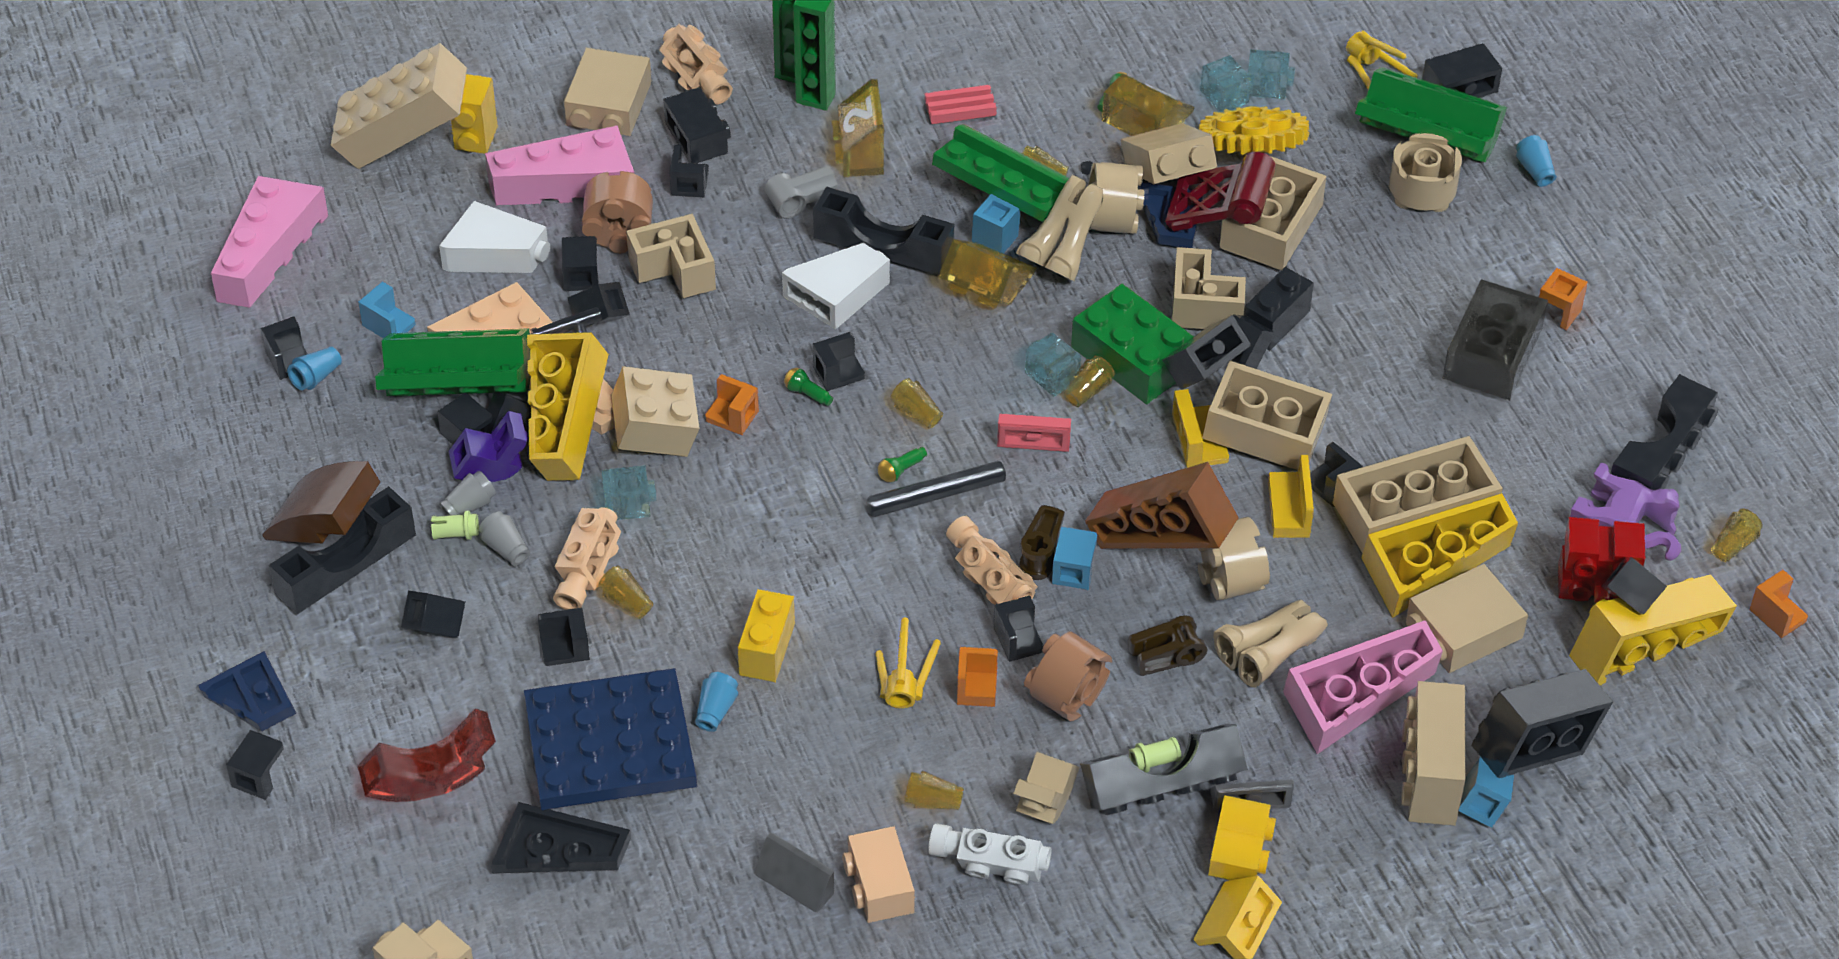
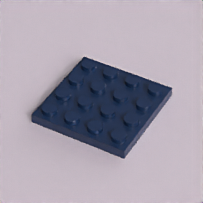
(609, 739)

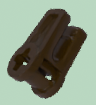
(1040, 542)
(1167, 646)

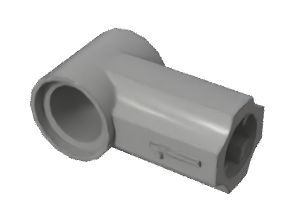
(792, 194)

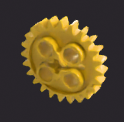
(1256, 129)

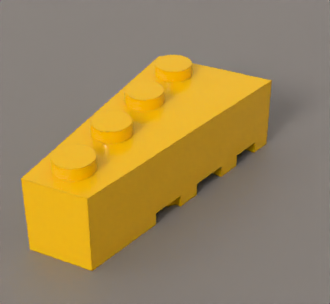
(563, 400)
(1436, 548)
(1620, 636)

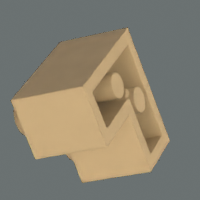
(673, 249)
(1203, 297)
(428, 943)

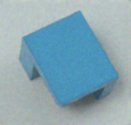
(996, 224)
(381, 314)
(1074, 558)
(1485, 794)

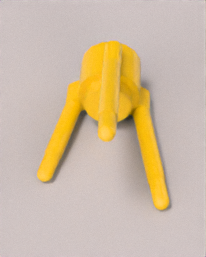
(1366, 50)
(901, 687)

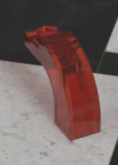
(428, 771)

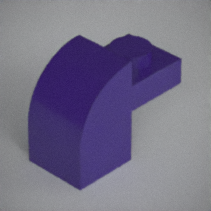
(492, 453)

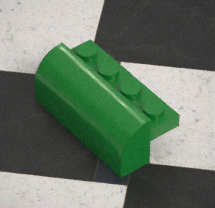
(806, 49)
(1418, 107)
(1000, 171)
(455, 362)

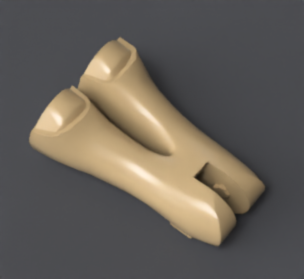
(1072, 211)
(1267, 643)

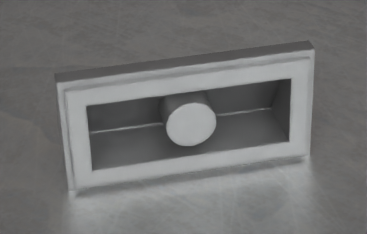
(1274, 793)
(795, 873)

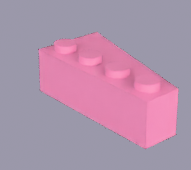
(555, 167)
(264, 236)
(1360, 681)

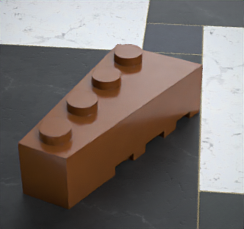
(1165, 512)

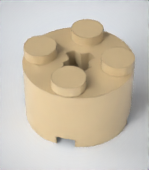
(1425, 173)
(1119, 198)
(1238, 563)

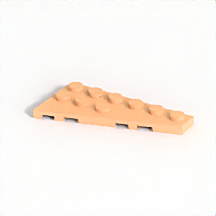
(517, 310)

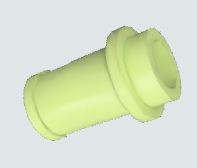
(455, 526)
(1155, 754)

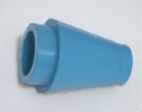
(1536, 159)
(312, 368)
(715, 700)

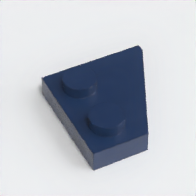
(1156, 207)
(251, 693)

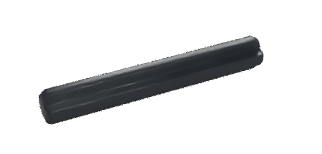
(936, 488)

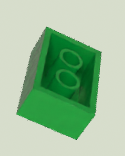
(1131, 339)

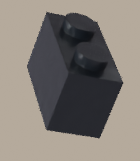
(1465, 70)
(696, 125)
(1281, 303)
(1206, 352)

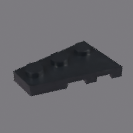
(558, 843)

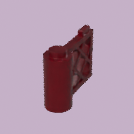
(1242, 195)

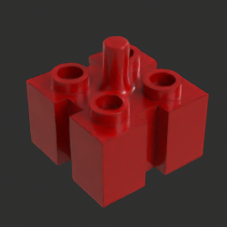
(1593, 554)

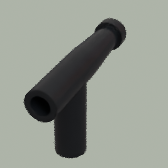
(574, 322)

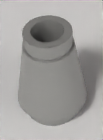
(469, 495)
(503, 537)

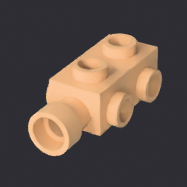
(695, 62)
(585, 555)
(979, 558)

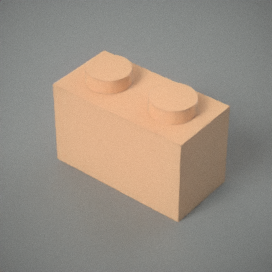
(880, 874)

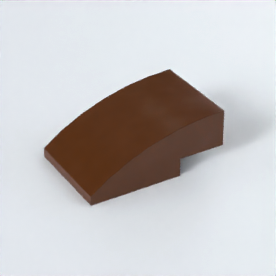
(324, 503)

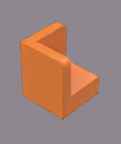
(1565, 293)
(734, 405)
(1775, 608)
(977, 676)

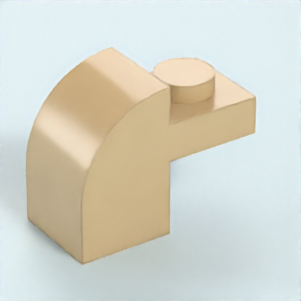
(1046, 788)

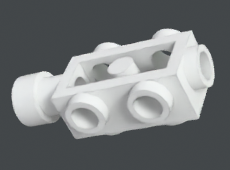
(994, 856)

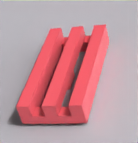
(960, 104)
(1034, 432)

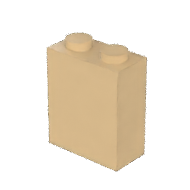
(607, 91)
(1170, 152)
(1469, 616)

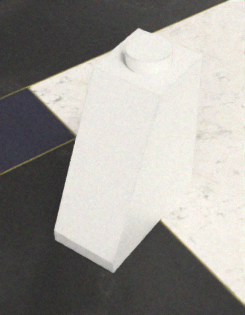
(493, 243)
(837, 283)

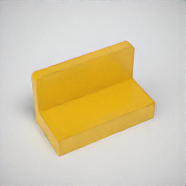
(1190, 427)
(1291, 502)
(1239, 917)

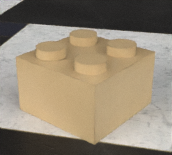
(655, 411)

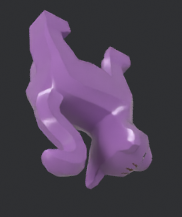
(1628, 502)

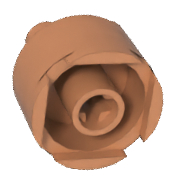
(615, 206)
(1068, 674)

